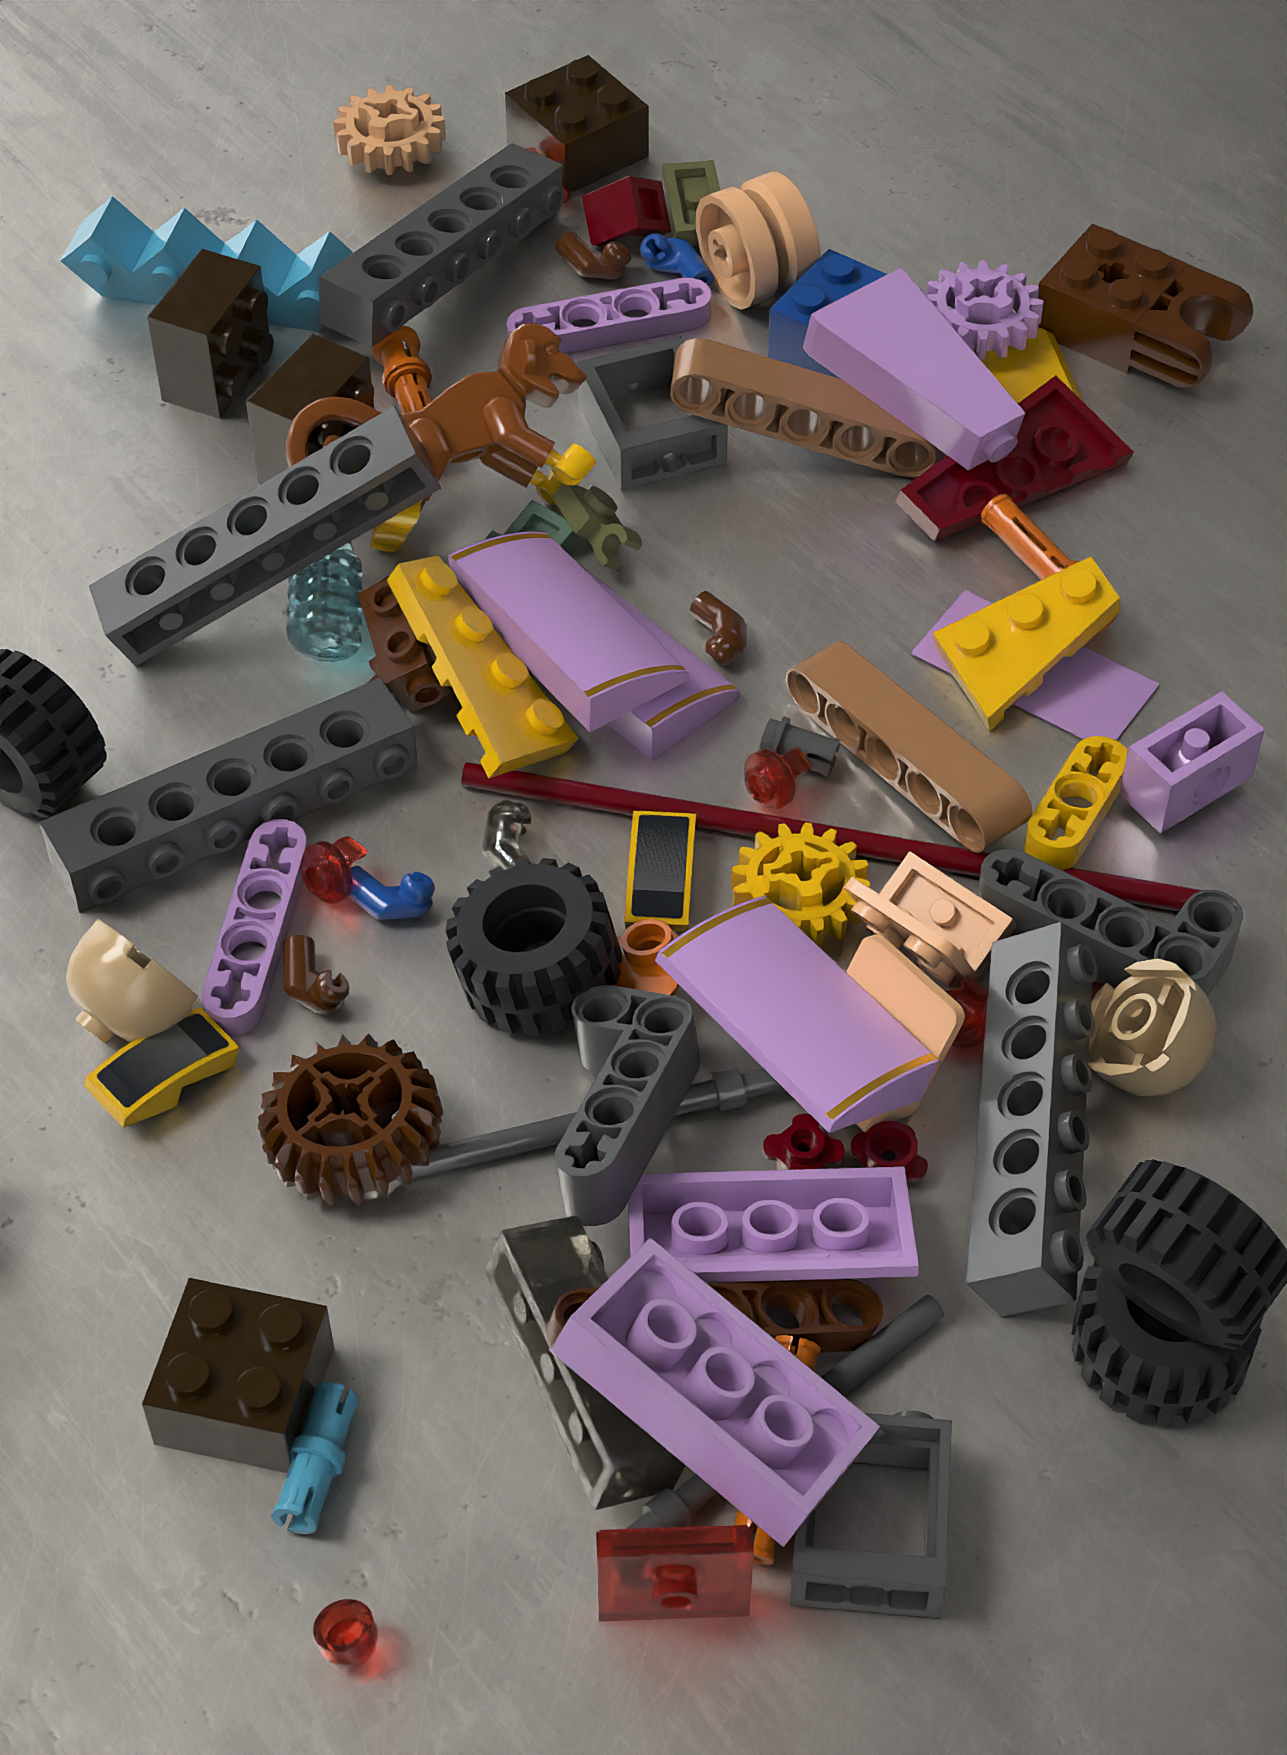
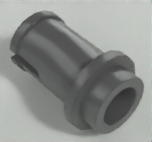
(818, 749)

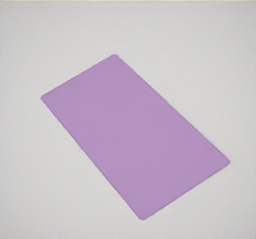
(1078, 694)

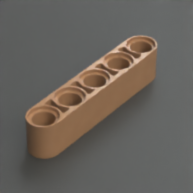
(794, 407)
(909, 746)

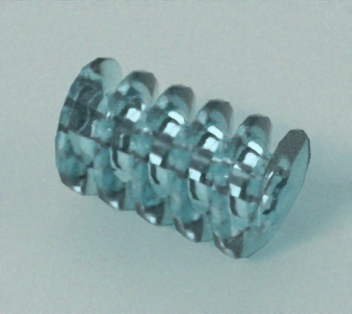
(326, 607)

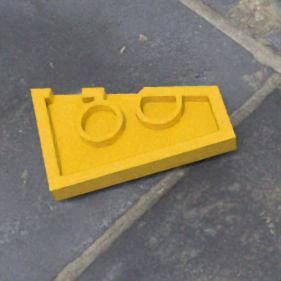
(1021, 637)

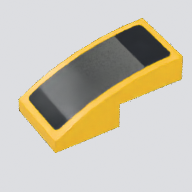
(660, 868)
(152, 1070)

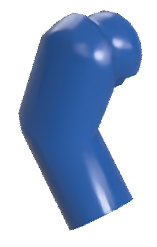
(674, 257)
(392, 902)

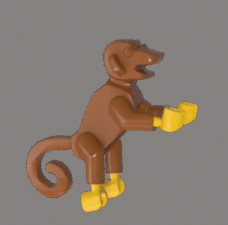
(474, 421)

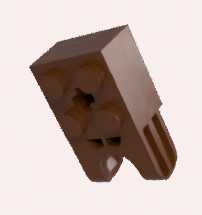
(1140, 307)

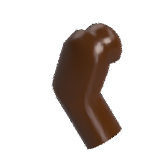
(591, 264)
(726, 623)
(305, 983)

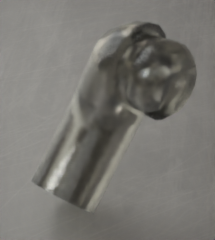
(502, 833)

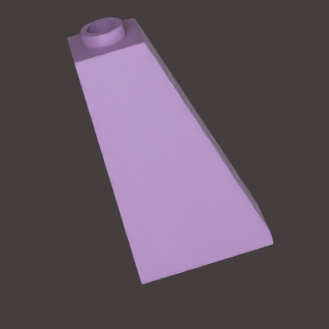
(916, 368)

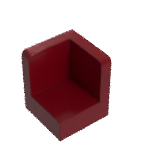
(624, 209)

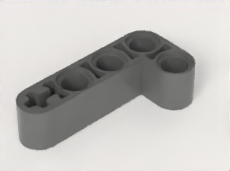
(1116, 932)
(644, 1065)

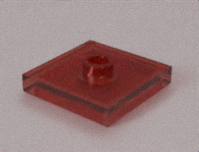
(674, 1572)

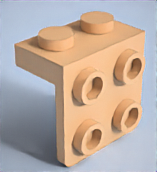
(934, 918)
(911, 999)

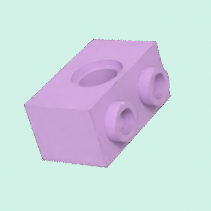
(1191, 761)

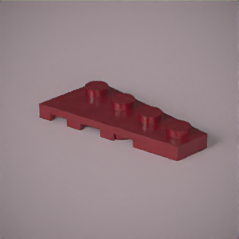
(1055, 449)

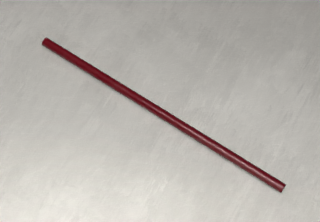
(750, 823)

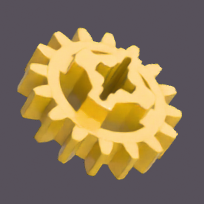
(802, 879)

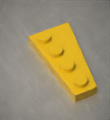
(491, 683)

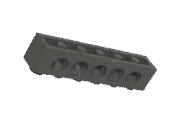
(439, 245)
(264, 537)
(228, 793)
(1032, 1123)

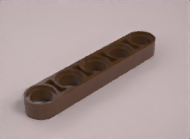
(805, 1299)

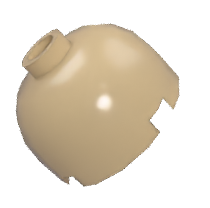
(123, 988)
(1152, 1030)

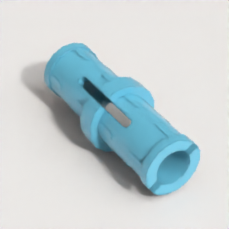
(316, 1458)

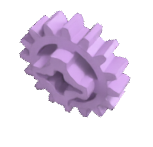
(984, 305)

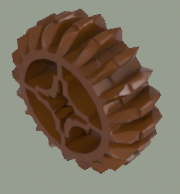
(350, 1132)

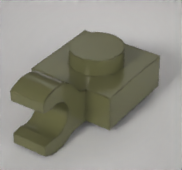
(594, 518)

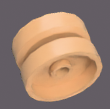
(756, 238)

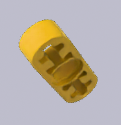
(1075, 781)

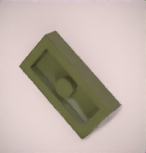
(683, 189)

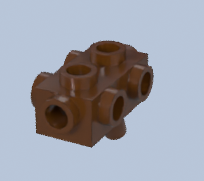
(400, 658)

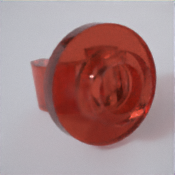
(772, 777)
(328, 868)
(973, 999)

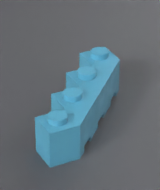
(134, 264)

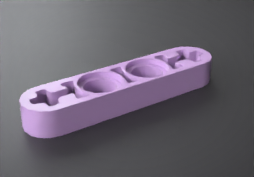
(684, 304)
(251, 924)

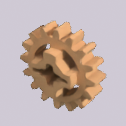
(389, 129)

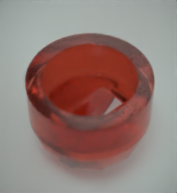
(346, 1633)

